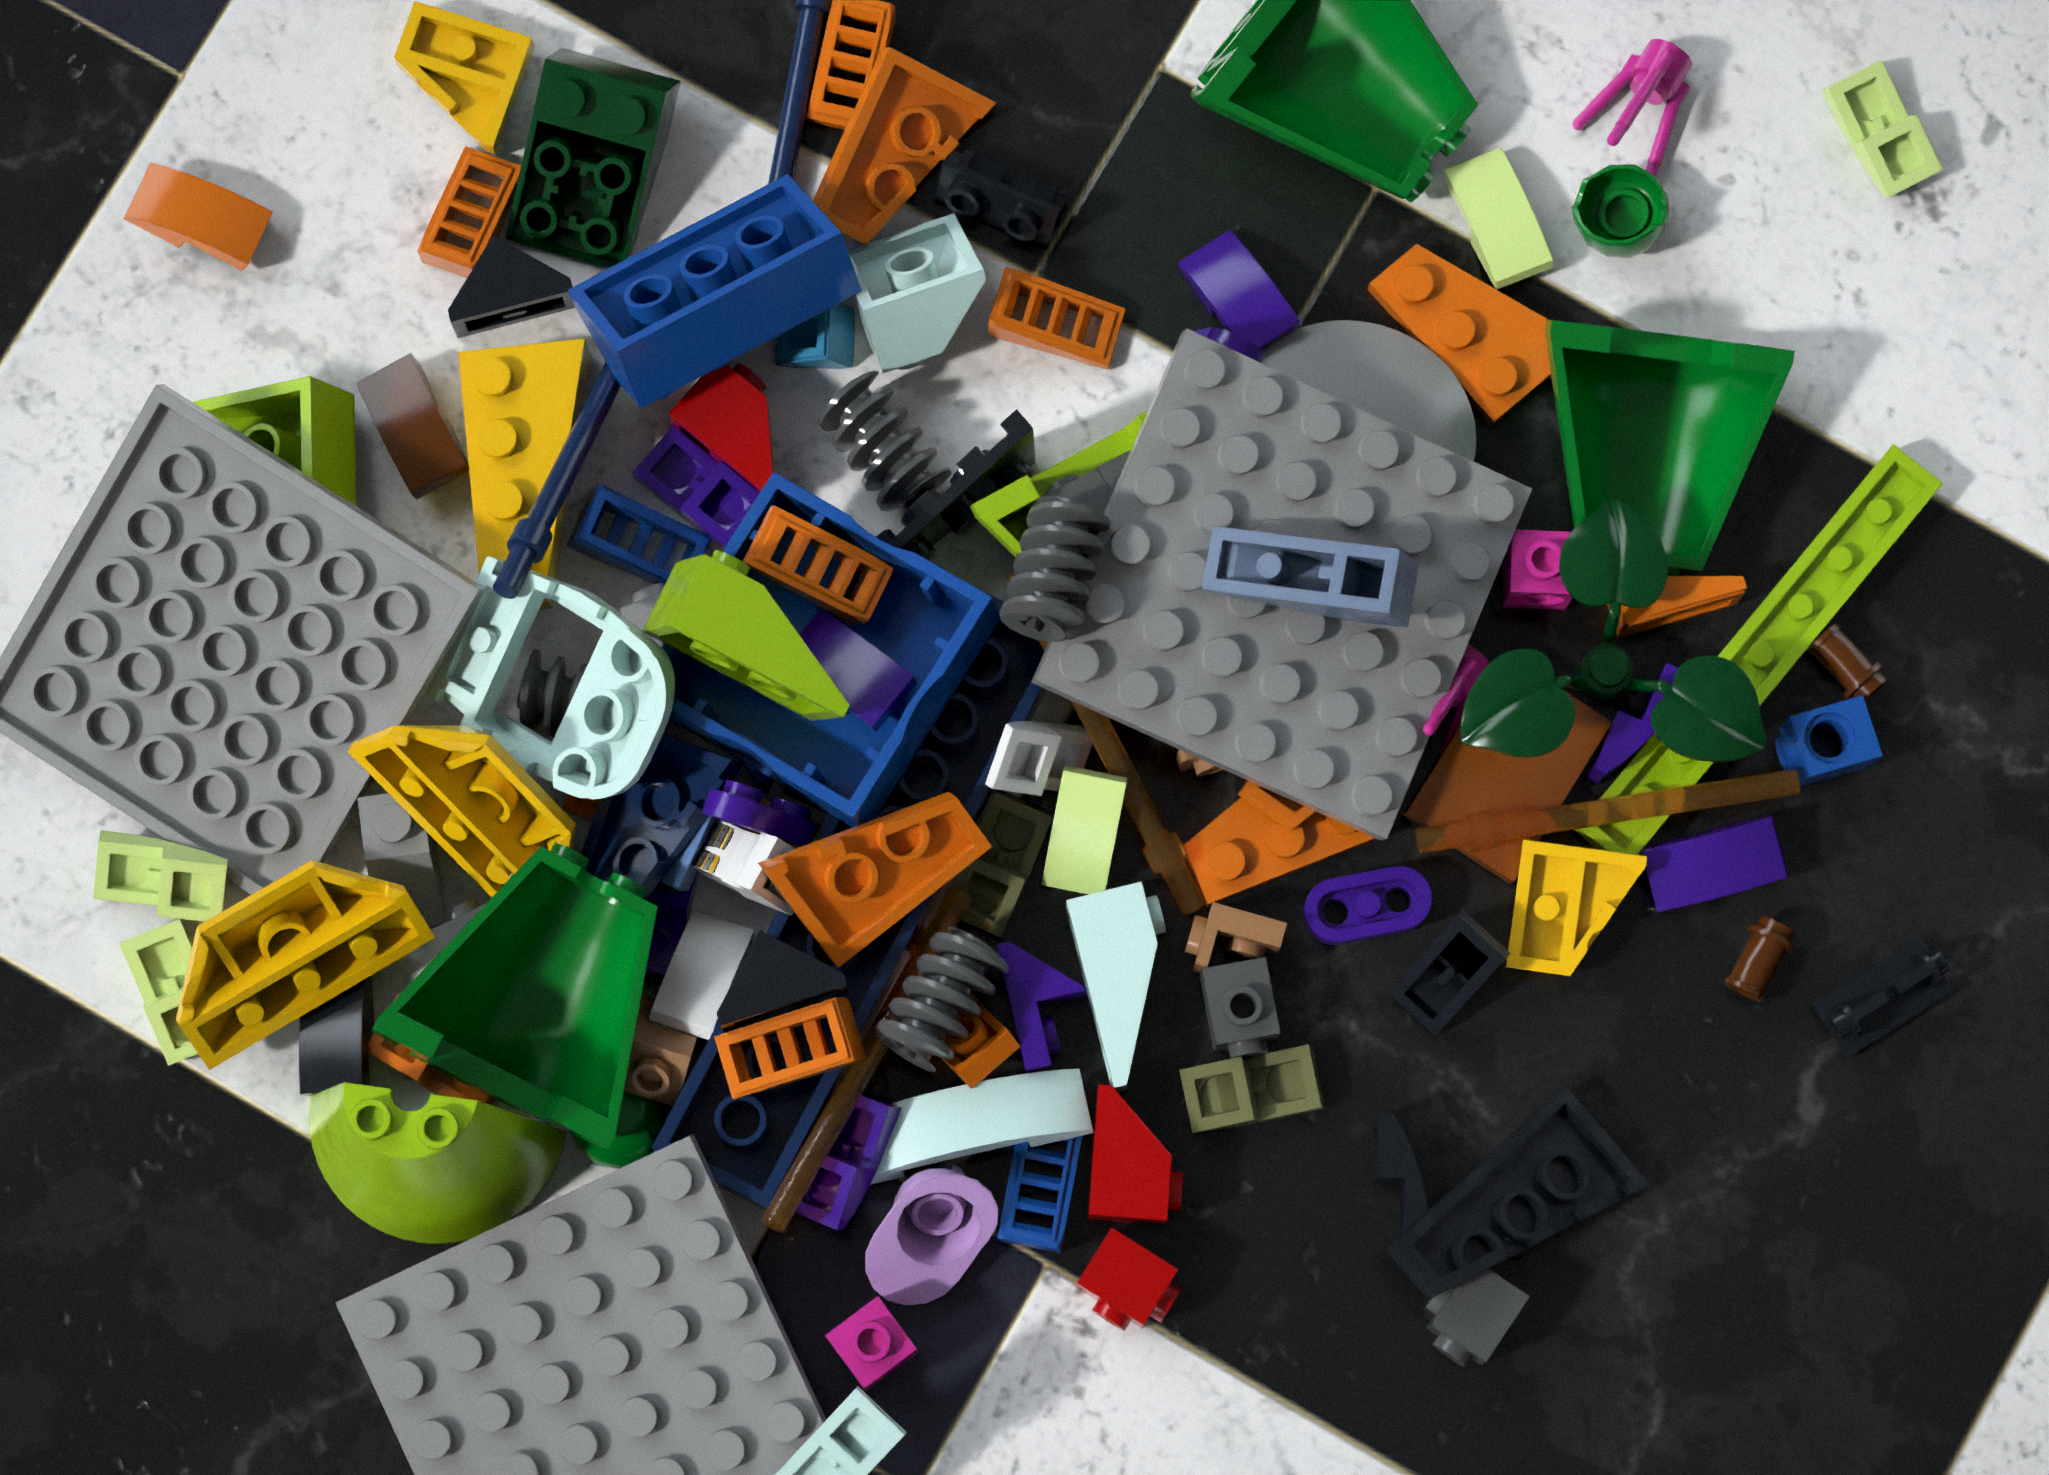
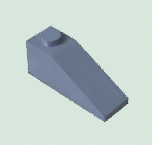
(1312, 575)

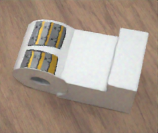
(733, 860)

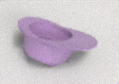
(930, 1235)

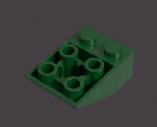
(591, 157)

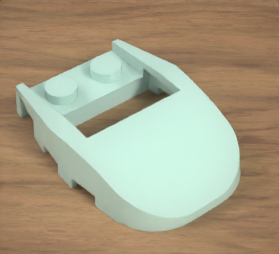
(613, 713)

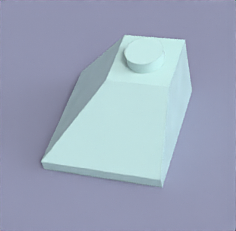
(915, 290)

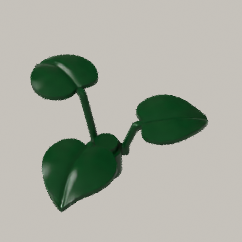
(1613, 561)

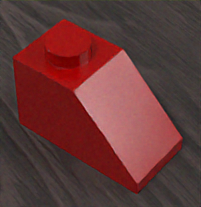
(730, 421)
(1129, 1167)

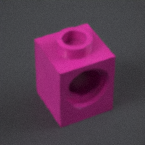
(1532, 571)
(872, 1343)

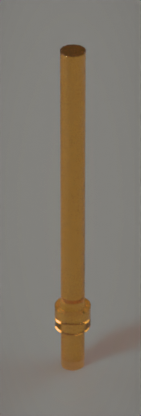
(1483, 830)
(1162, 848)
(856, 1076)

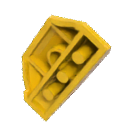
(466, 796)
(291, 953)

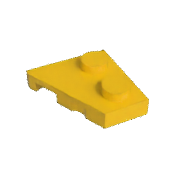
(465, 68)
(1565, 902)

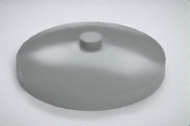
(1381, 375)

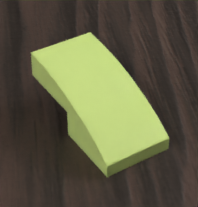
(1880, 131)
(1498, 218)
(1084, 830)
(160, 873)
(159, 968)

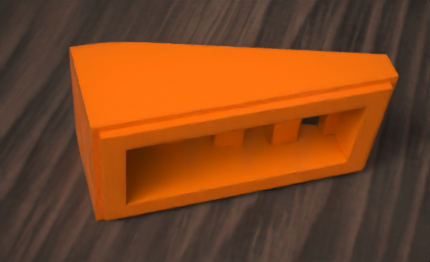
(863, 12)
(454, 258)
(1063, 298)
(867, 590)
(1683, 599)
(843, 1030)

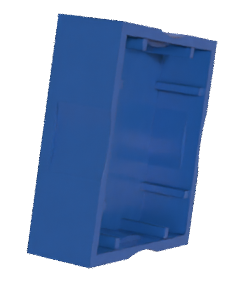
(921, 622)

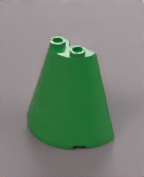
(1343, 85)
(1661, 425)
(538, 995)

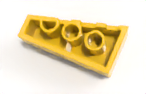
(516, 422)

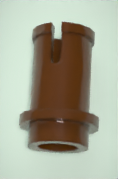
(1847, 664)
(1760, 958)

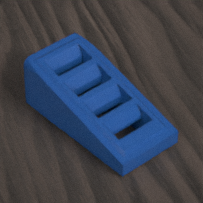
(649, 520)
(1032, 1235)

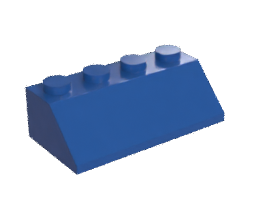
(716, 290)

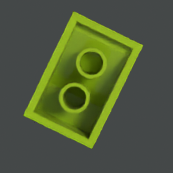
(300, 423)
(740, 631)

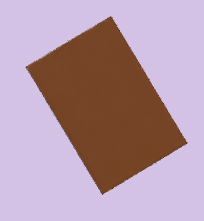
(1483, 780)

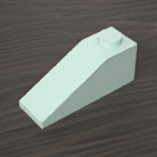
(1116, 955)

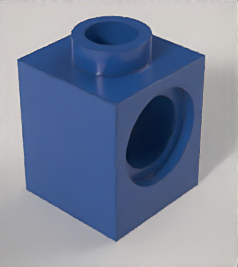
(1851, 727)

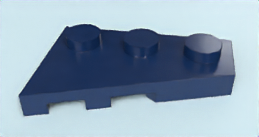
(656, 818)

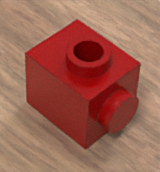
(1128, 1282)

